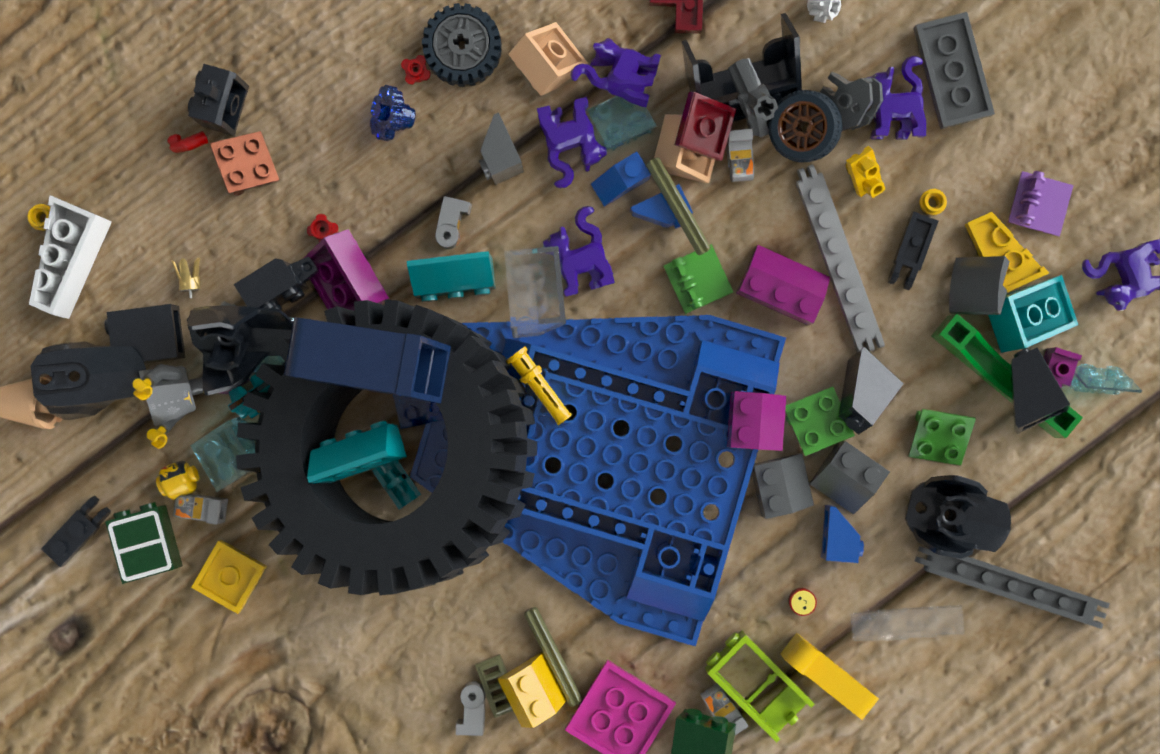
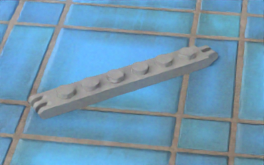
(838, 259)

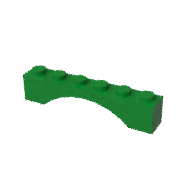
(976, 353)

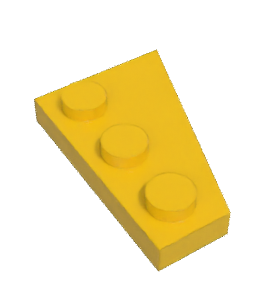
(995, 239)

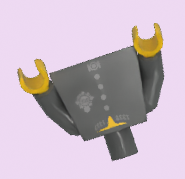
(168, 398)

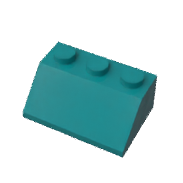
(452, 276)
(356, 453)

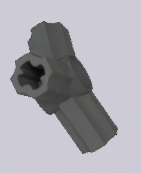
(752, 97)

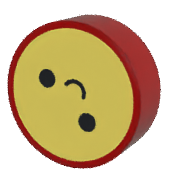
(802, 601)

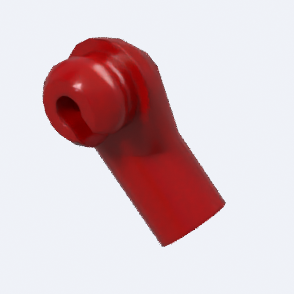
(189, 143)

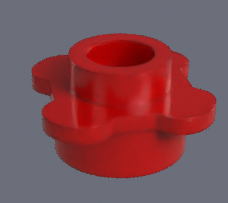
(415, 77)
(318, 223)

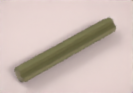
(678, 206)
(553, 656)

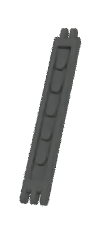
(1015, 586)

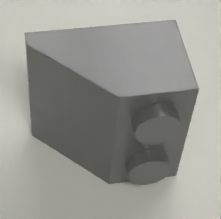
(499, 153)
(849, 477)
(782, 486)

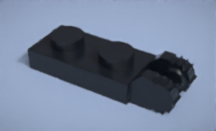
(913, 248)
(75, 533)

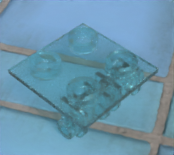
(620, 121)
(1106, 381)

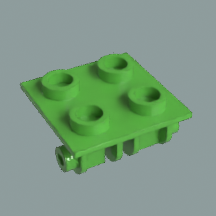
(698, 279)
(817, 421)
(941, 436)

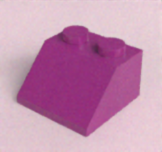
(756, 421)

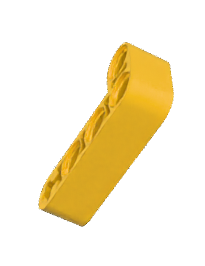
(829, 676)

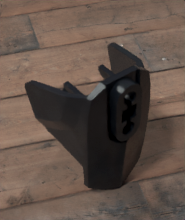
(235, 341)
(104, 377)
(972, 520)

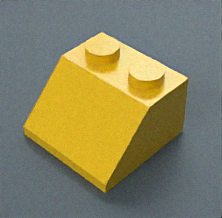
(532, 691)

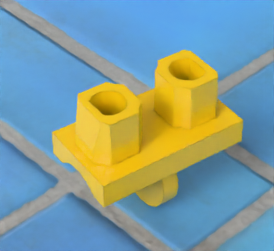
(865, 173)

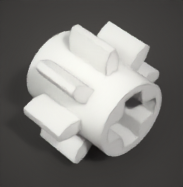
(823, 9)

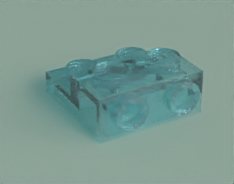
(218, 453)

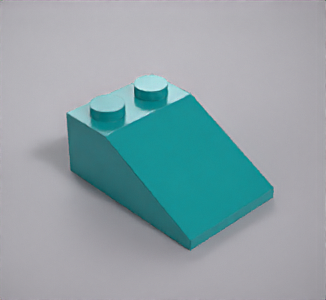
(1033, 315)

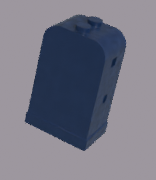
(367, 359)

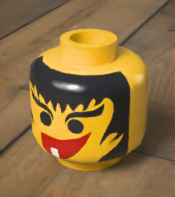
(177, 479)

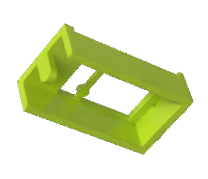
(780, 709)

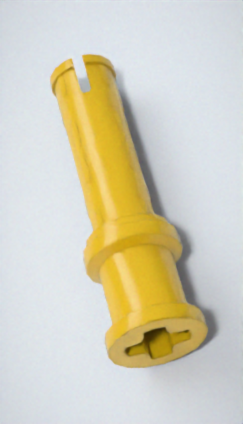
(531, 374)

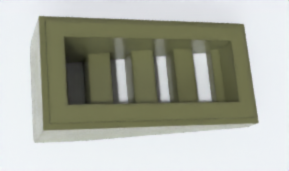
(493, 699)

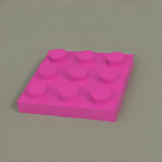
(619, 713)

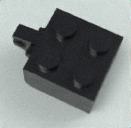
(218, 99)
(276, 283)

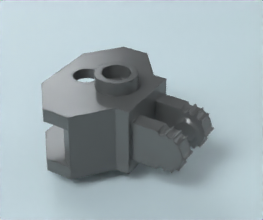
(854, 99)

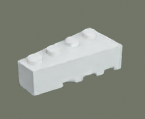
(66, 256)

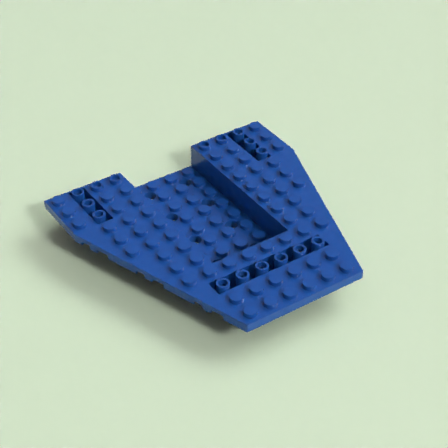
(612, 544)

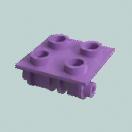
(1040, 203)

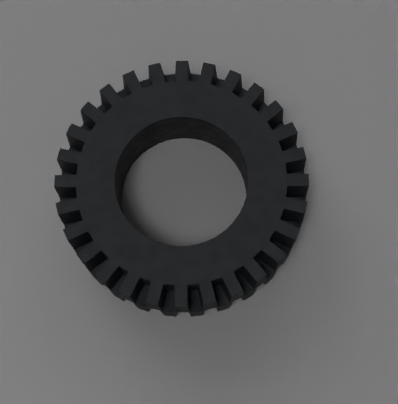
(457, 520)

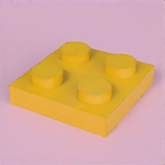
(229, 576)

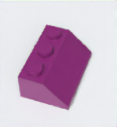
(344, 273)
(784, 285)

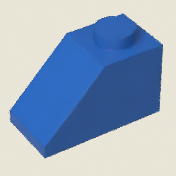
(621, 179)
(658, 211)
(839, 538)

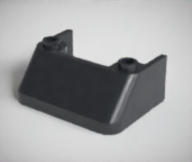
(777, 71)

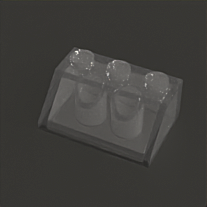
(534, 291)

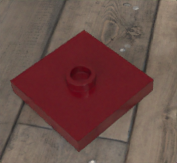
(705, 126)

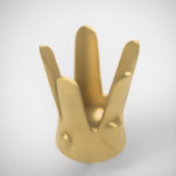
(187, 283)

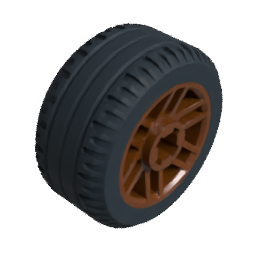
(821, 134)

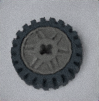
(442, 43)

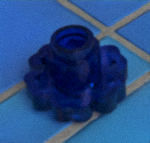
(390, 113)

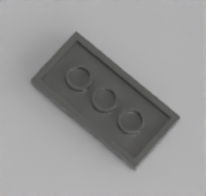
(953, 70)

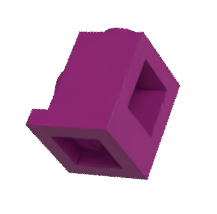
(1055, 357)

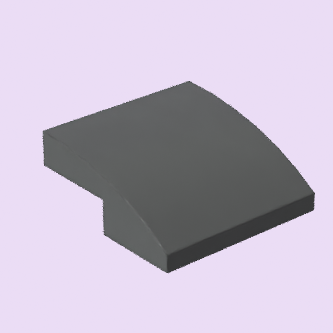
(978, 285)

